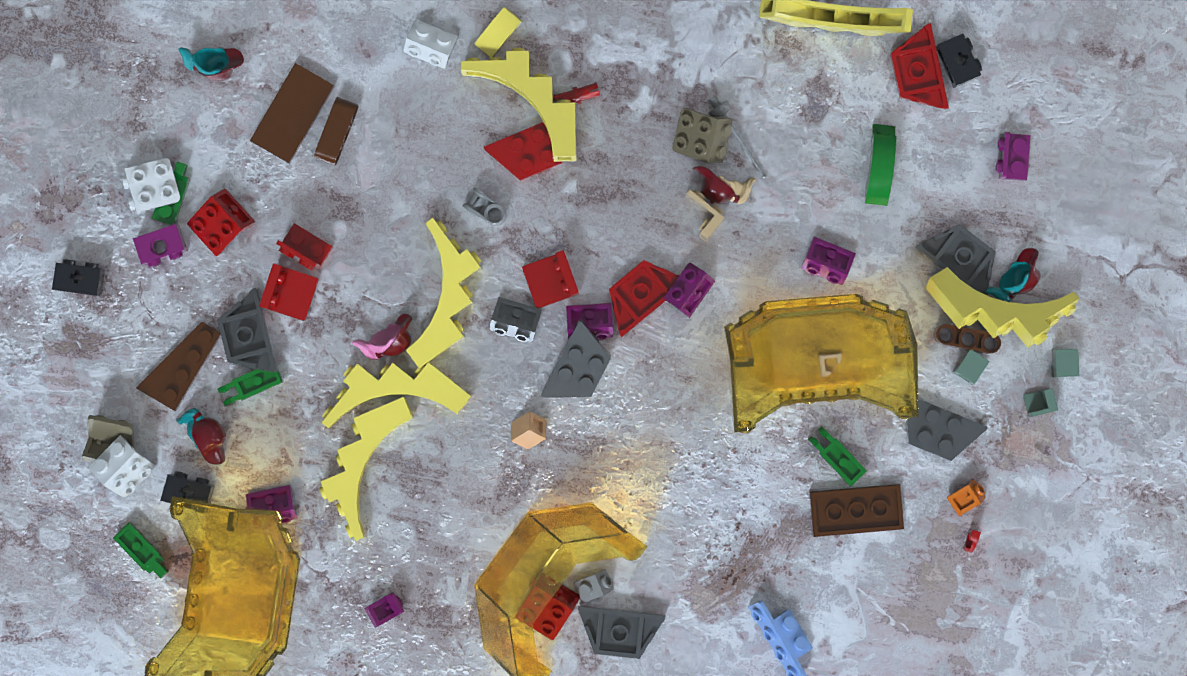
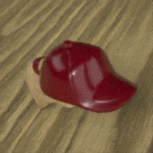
(720, 190)

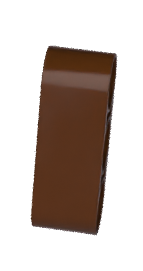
(336, 131)
(956, 339)

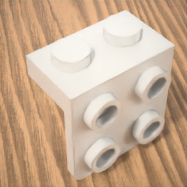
(150, 185)
(121, 467)

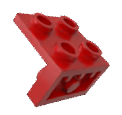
(220, 221)
(305, 246)
(550, 280)
(288, 292)
(556, 612)

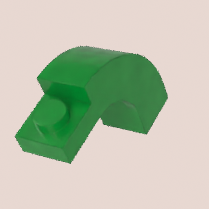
(881, 165)

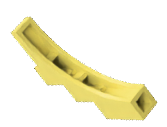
(837, 18)
(537, 90)
(456, 268)
(998, 317)
(394, 381)
(345, 486)

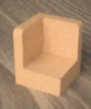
(528, 430)

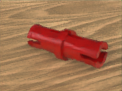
(577, 95)

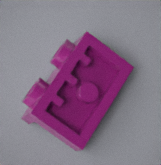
(1014, 156)
(828, 261)
(689, 289)
(595, 316)
(274, 499)

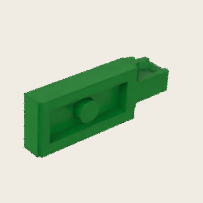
(169, 213)
(140, 550)

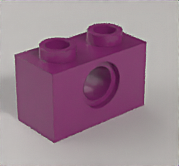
(147, 243)

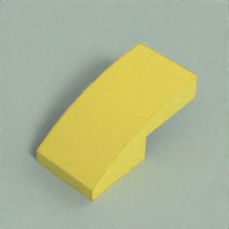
(498, 32)

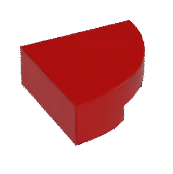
(971, 540)

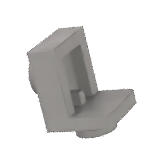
(594, 586)

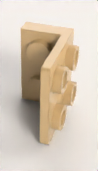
(709, 225)

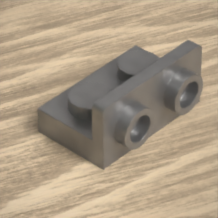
(515, 320)

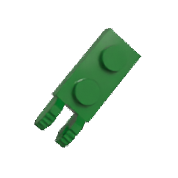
(251, 384)
(839, 458)

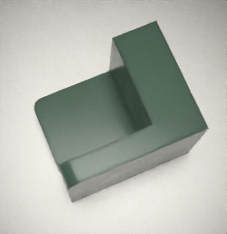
(1065, 362)
(971, 367)
(1040, 402)

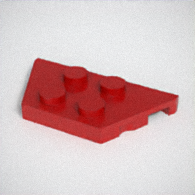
(919, 71)
(525, 152)
(639, 294)

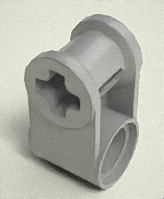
(484, 207)

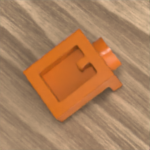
(967, 497)

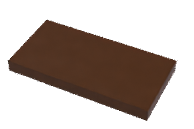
(292, 113)
(856, 510)

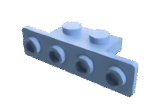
(784, 637)

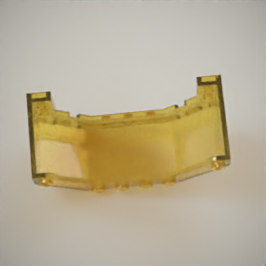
(779, 346)
(532, 570)
(235, 594)

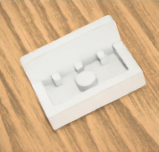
(430, 43)

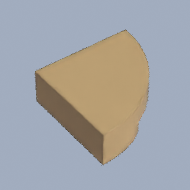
(838, 356)

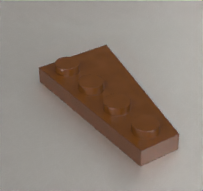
(177, 372)

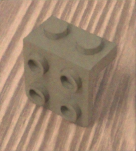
(702, 136)
(103, 433)

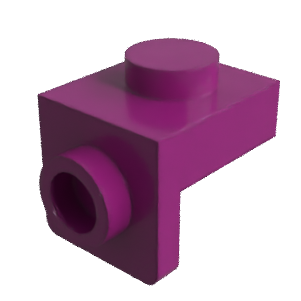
(384, 609)

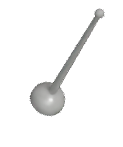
(721, 110)

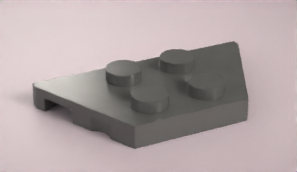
(963, 254)
(246, 335)
(578, 366)
(941, 431)
(619, 631)

